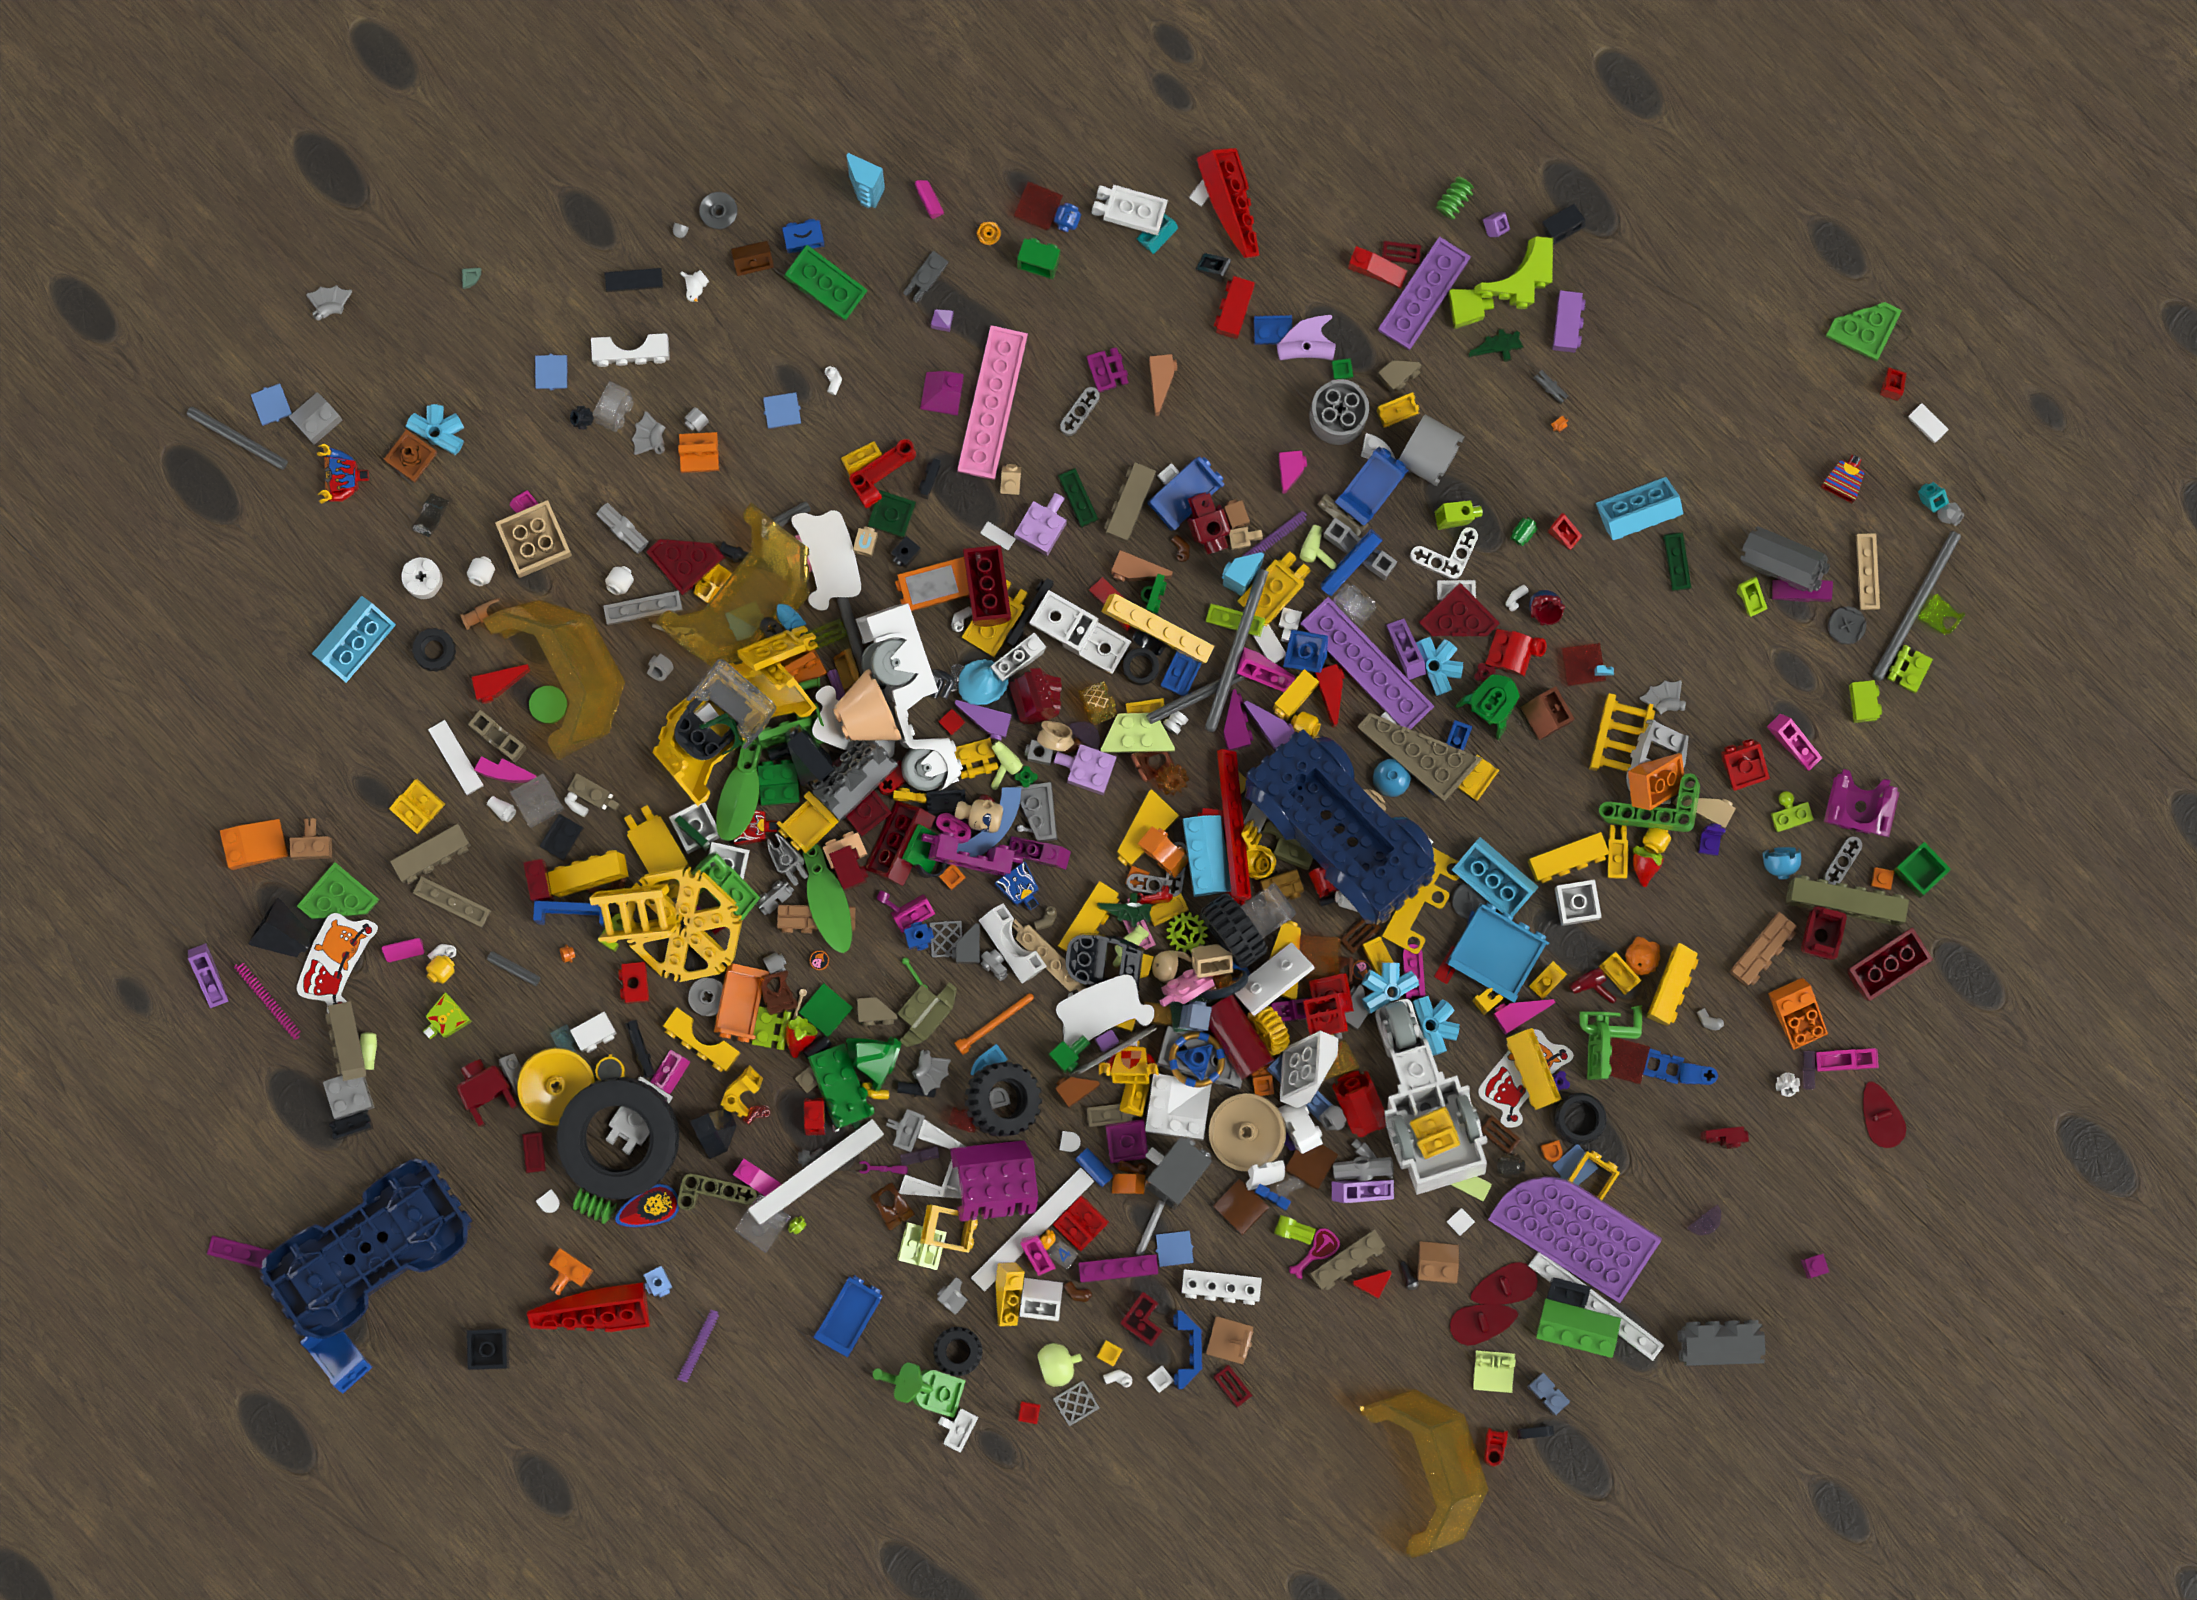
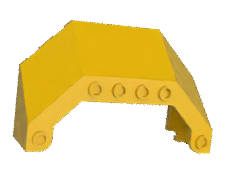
(693, 773)

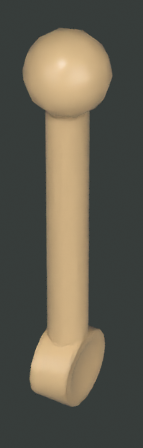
(802, 992)

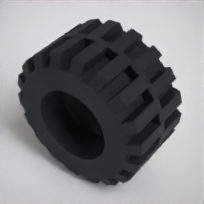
(970, 1363)

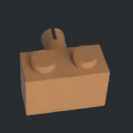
(310, 845)

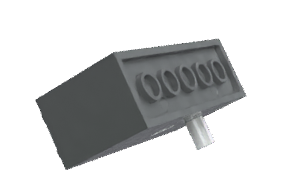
(1176, 1171)

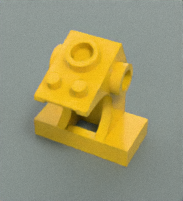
(746, 1081)

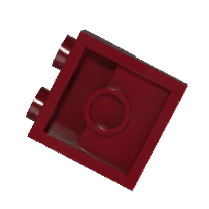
(1728, 1137)

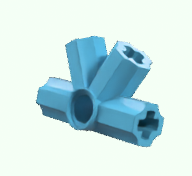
(435, 422)
(1445, 667)
(1380, 985)
(1438, 1018)

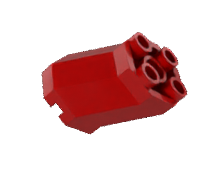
(1360, 1103)

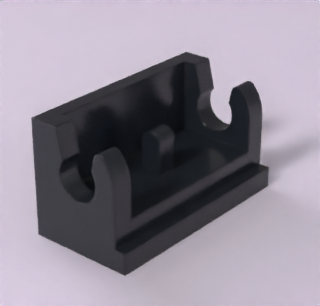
(1564, 224)
(944, 800)
(351, 1125)
(1568, 1292)

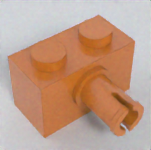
(569, 1270)

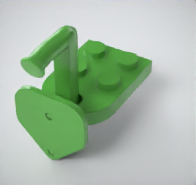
(771, 737)
(730, 882)
(1599, 1039)
(927, 1388)

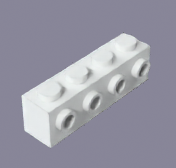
(1221, 1286)

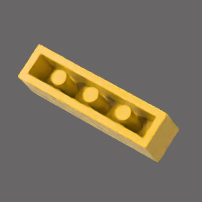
(1567, 857)
(588, 873)
(1090, 915)
(1533, 1069)

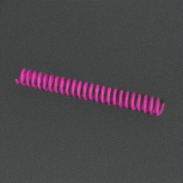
(262, 999)

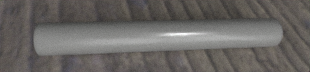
(1150, 1227)

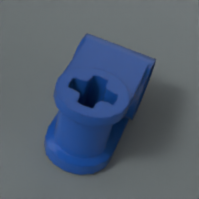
(1695, 1074)

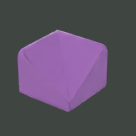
(1496, 224)
(942, 320)
(1107, 1041)

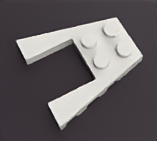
(951, 1183)

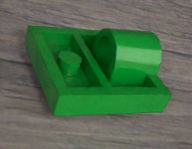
(1158, 589)

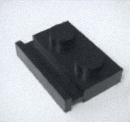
(561, 837)

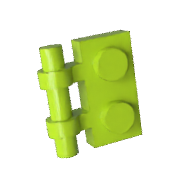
(1915, 671)
(765, 1029)

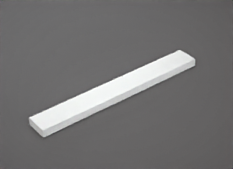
(815, 1172)
(1034, 1226)
(1628, 1329)

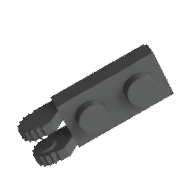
(927, 275)

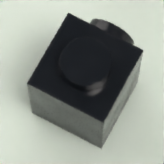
(905, 552)

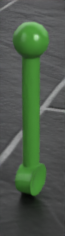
(905, 961)

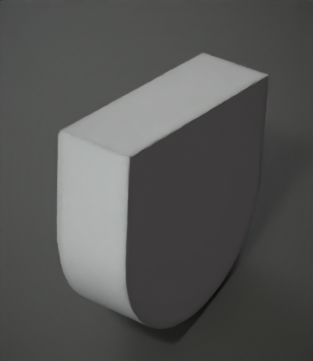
(999, 1098)

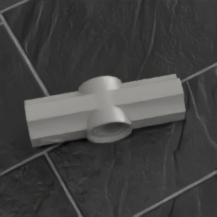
(622, 528)
(1363, 1168)

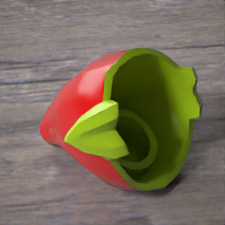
(1646, 864)
(799, 1035)

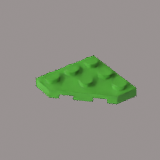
(1865, 329)
(337, 894)

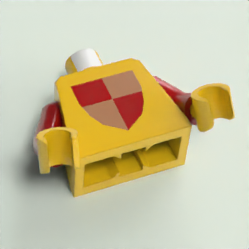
(1130, 1065)

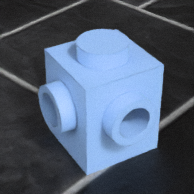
(657, 1282)

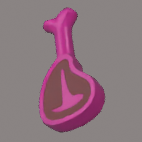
(1324, 1245)

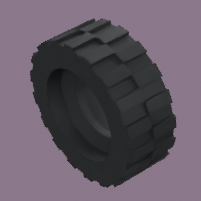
(434, 635)

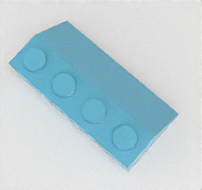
(866, 180)
(1640, 508)
(354, 639)
(1207, 855)
(1495, 878)

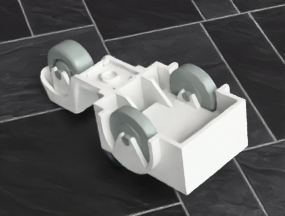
(902, 666)
(1421, 1092)

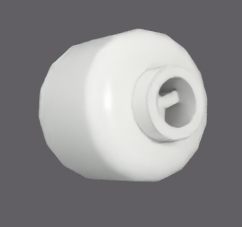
(480, 571)
(619, 580)

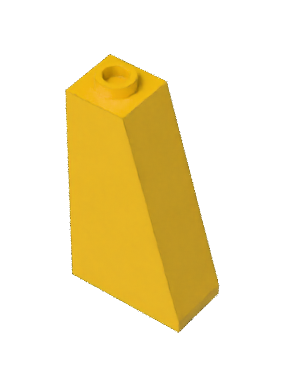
(1153, 813)
(1288, 933)

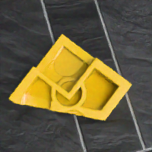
(712, 582)

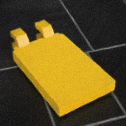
(1279, 587)
(992, 638)
(777, 648)
(654, 843)

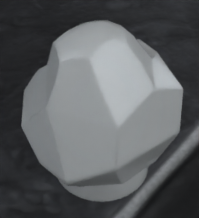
(1950, 514)

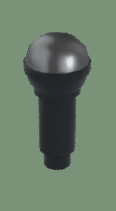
(1411, 1282)

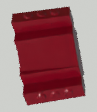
(1036, 696)

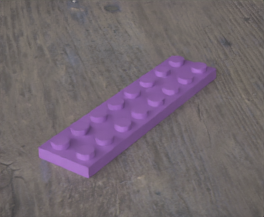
(1368, 665)

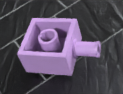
(1041, 525)
(1089, 768)

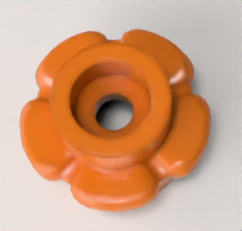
(1559, 424)
(567, 954)

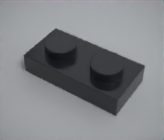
(926, 485)

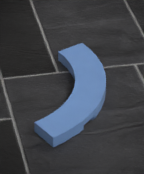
(983, 841)

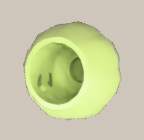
(1057, 1364)

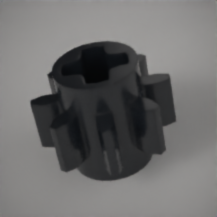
(581, 417)

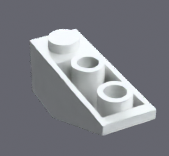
(1019, 657)

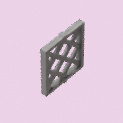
(945, 924)
(1089, 1395)

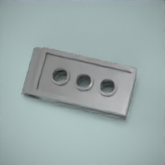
(1228, 1077)

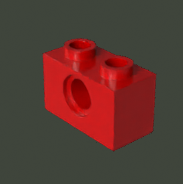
(640, 993)

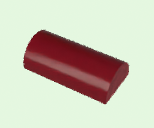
(987, 585)
(1889, 964)
(1238, 1038)

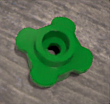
(1026, 782)

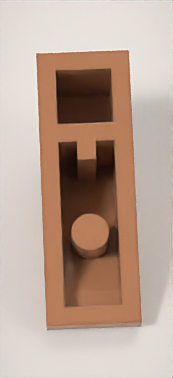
(1162, 374)
(1136, 569)

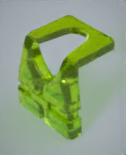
(1936, 611)

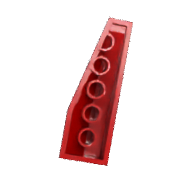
(1227, 191)
(604, 1308)

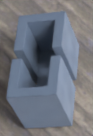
(1195, 1016)
(1543, 1387)

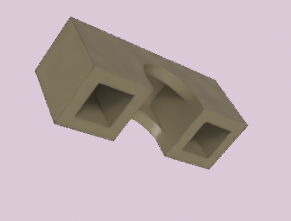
(497, 736)

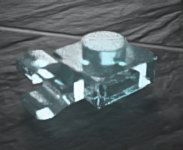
(563, 1038)

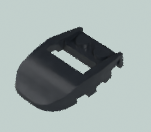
(699, 743)
(1088, 956)

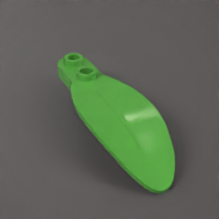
(739, 795)
(828, 902)

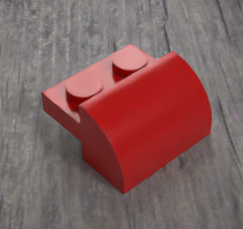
(1510, 652)

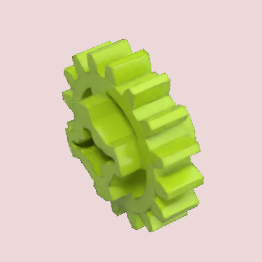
(1178, 934)

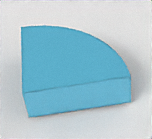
(1602, 670)

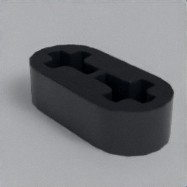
(773, 623)
(1535, 1432)

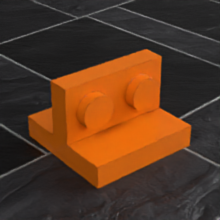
(698, 452)
(804, 666)

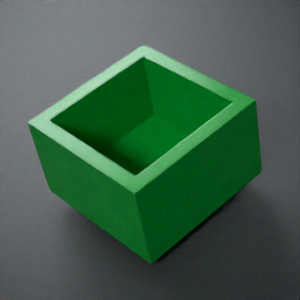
(1038, 258)
(1922, 869)

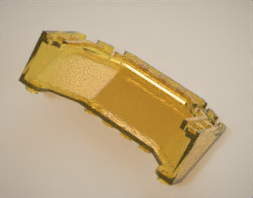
(767, 576)
(578, 662)
(1447, 1460)

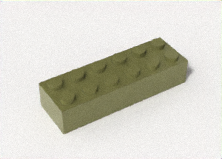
(1853, 902)

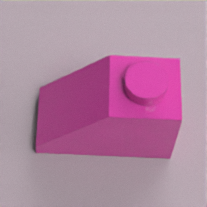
(1291, 468)

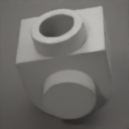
(696, 420)
(660, 667)
(775, 963)
(1333, 1118)

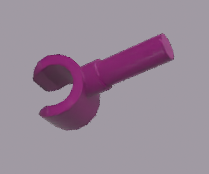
(883, 898)

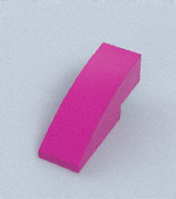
(503, 772)
(1847, 1060)

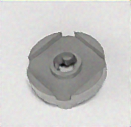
(697, 992)

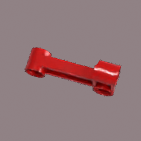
(878, 470)

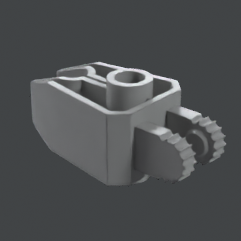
(786, 859)

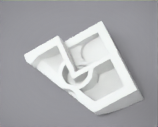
(1265, 1174)

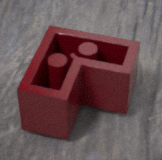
(848, 868)
(1137, 1320)

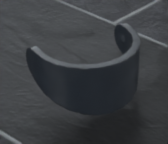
(1149, 642)
(941, 868)

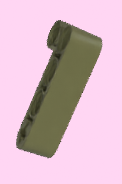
(717, 1193)

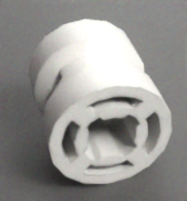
(1175, 722)

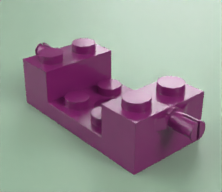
(944, 850)

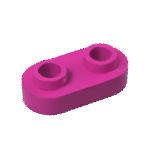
(956, 827)

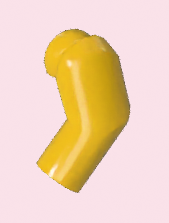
(883, 1094)

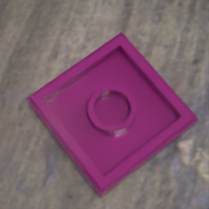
(1126, 1141)

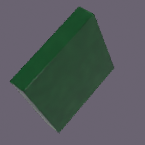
(892, 514)
(692, 833)

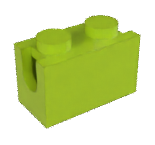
(1864, 701)

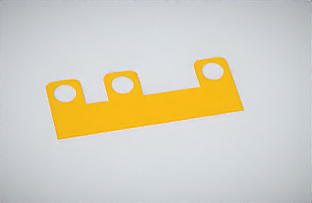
(1399, 927)

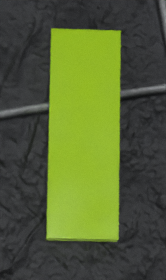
(1231, 619)

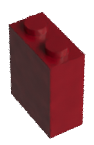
(538, 880)

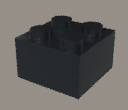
(488, 1349)

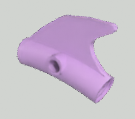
(1307, 332)

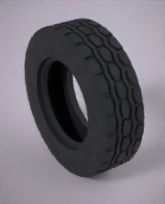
(589, 1172)

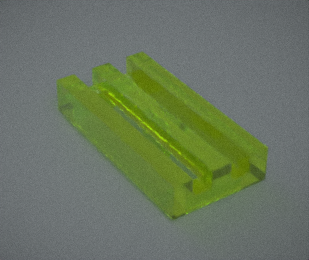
(832, 640)

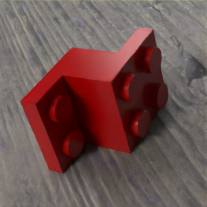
(1328, 1005)

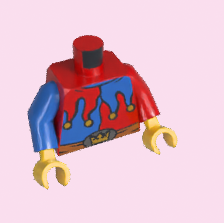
(340, 475)

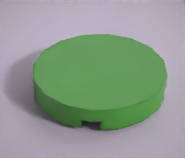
(548, 704)

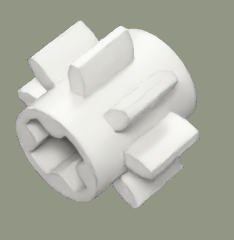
(1787, 1084)

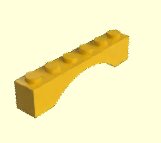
(1139, 618)

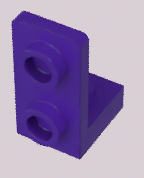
(1710, 839)

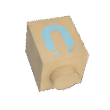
(865, 542)

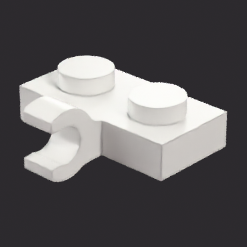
(959, 1429)

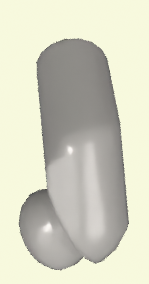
(1709, 1022)

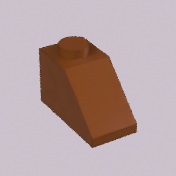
(1075, 1089)

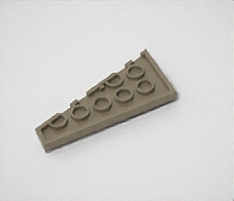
(1427, 759)

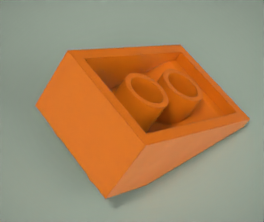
(1655, 781)
(253, 844)

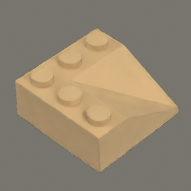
(533, 539)

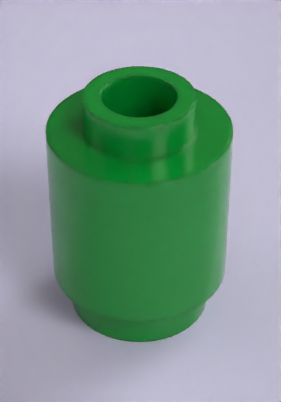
(1524, 531)

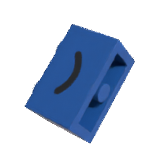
(803, 234)

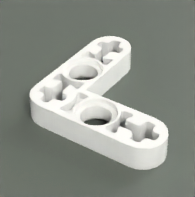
(1453, 561)

